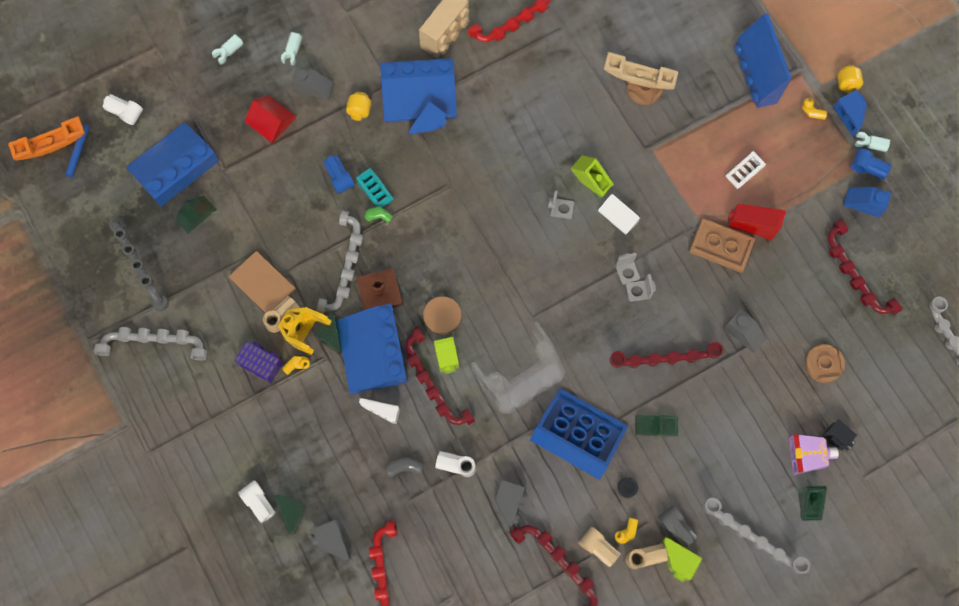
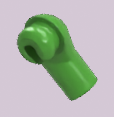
(378, 212)

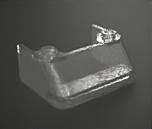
(527, 385)

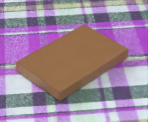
(722, 245)
(262, 282)

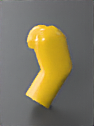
(811, 111)
(296, 362)
(627, 534)

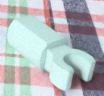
(292, 47)
(227, 48)
(872, 142)

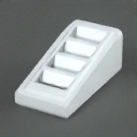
(756, 159)
(384, 410)

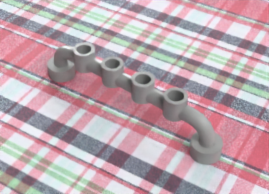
(347, 273)
(942, 325)
(144, 336)
(799, 565)

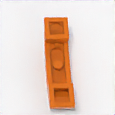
(47, 142)

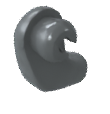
(402, 465)

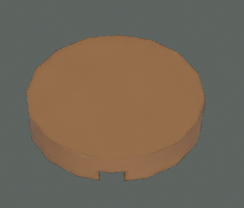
(642, 94)
(442, 315)
(824, 363)

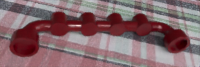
(857, 282)
(618, 358)
(432, 391)
(557, 554)

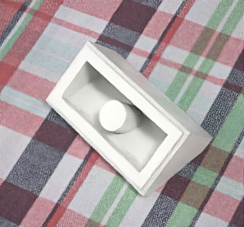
(619, 214)

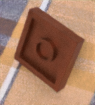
(379, 289)

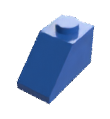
(851, 111)
(429, 120)
(867, 200)

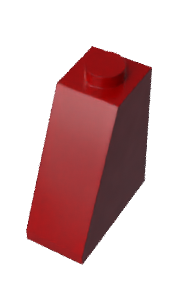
(757, 220)

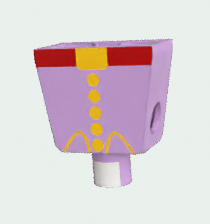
(810, 453)

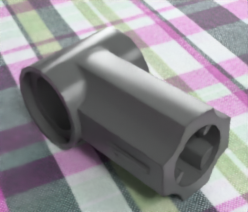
(674, 523)

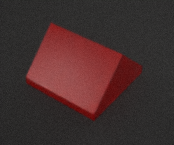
(269, 117)

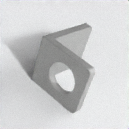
(554, 204)
(624, 262)
(647, 286)

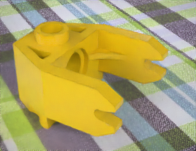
(305, 318)

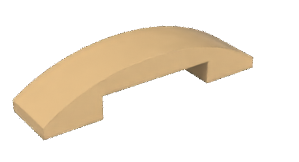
(640, 74)

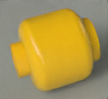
(850, 79)
(358, 106)

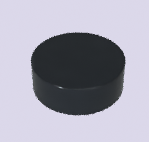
(627, 487)

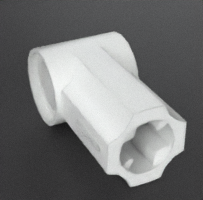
(127, 111)
(453, 463)
(254, 497)

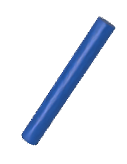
(76, 153)

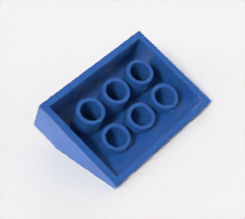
(762, 62)
(412, 84)
(173, 164)
(371, 350)
(579, 433)

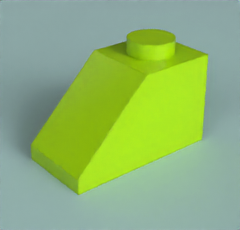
(592, 175)
(446, 355)
(680, 560)

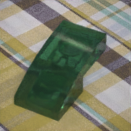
(656, 425)

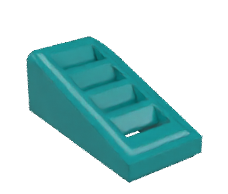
(365, 176)

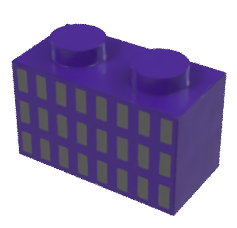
(258, 361)

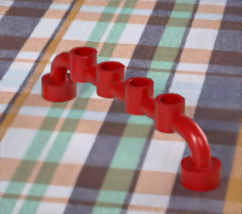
(512, 24)
(376, 552)

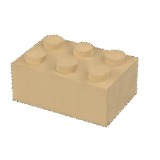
(443, 26)

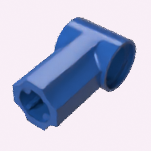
(865, 162)
(339, 177)

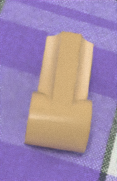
(278, 313)
(595, 544)
(648, 556)

